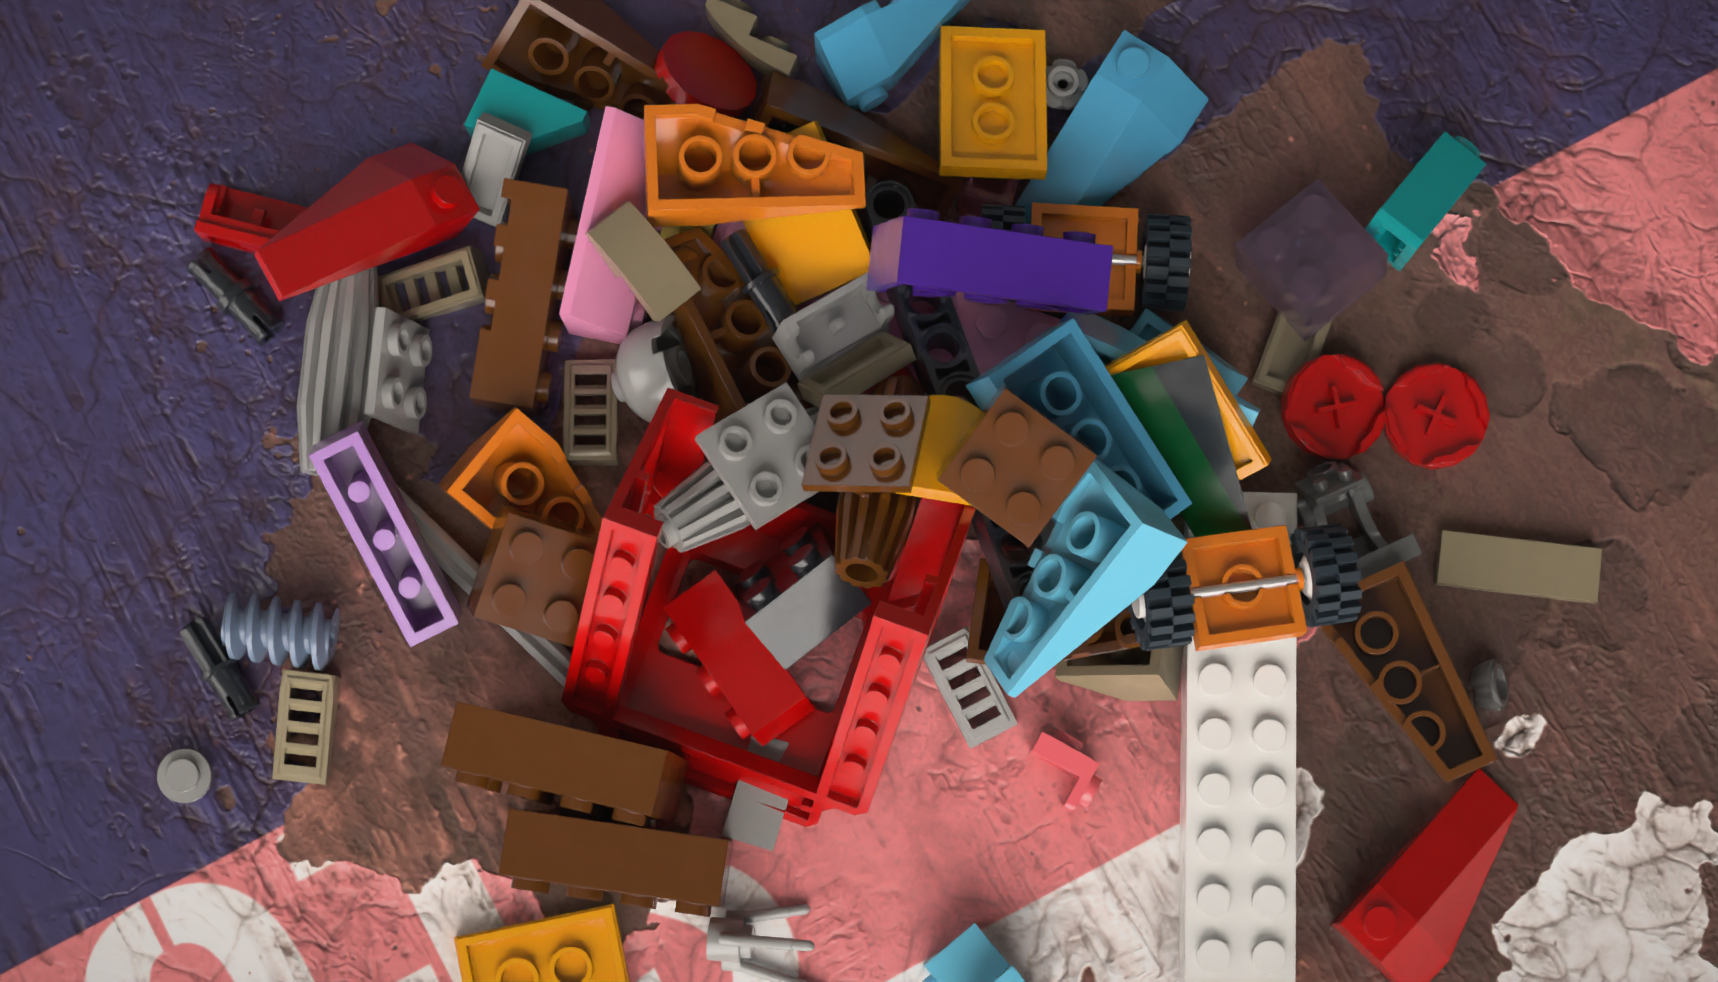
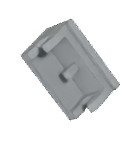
(832, 327)

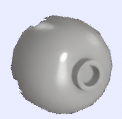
(649, 363)

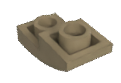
(739, 29)
(643, 260)

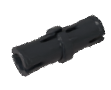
(235, 296)

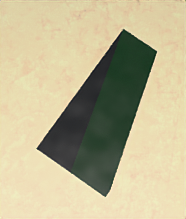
(1186, 426)

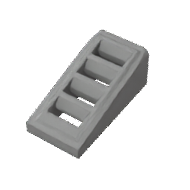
(986, 679)

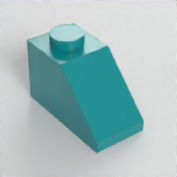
(529, 108)

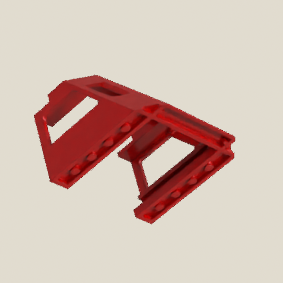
(661, 702)

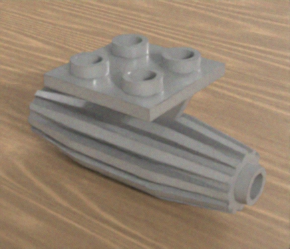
(358, 364)
(750, 473)

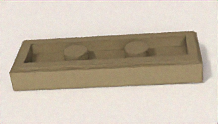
(1518, 566)

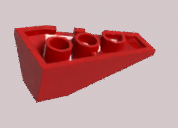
(369, 218)
(1425, 894)

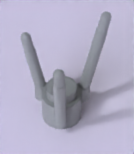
(732, 940)

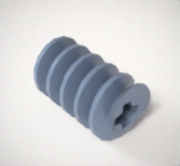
(279, 632)

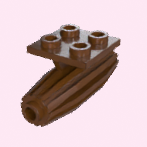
(869, 454)

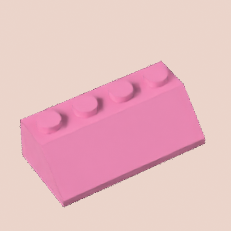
(593, 298)

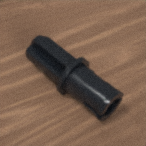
(759, 279)
(219, 669)

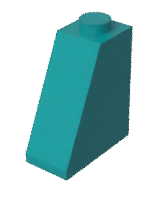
(1425, 197)

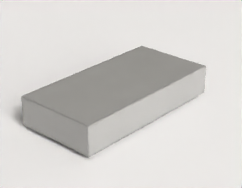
(494, 154)
(751, 820)

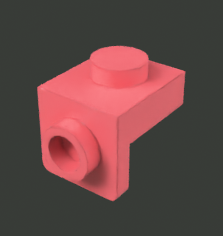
(1064, 754)

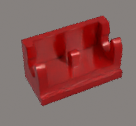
(242, 218)

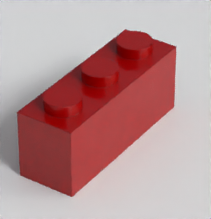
(735, 661)

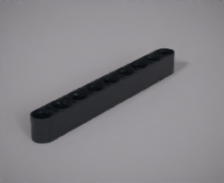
(944, 331)

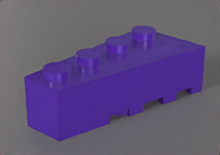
(990, 263)

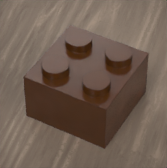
(1016, 465)
(534, 575)

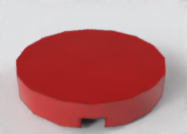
(706, 73)
(1333, 407)
(1435, 416)

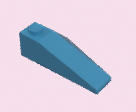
(876, 46)
(1120, 127)

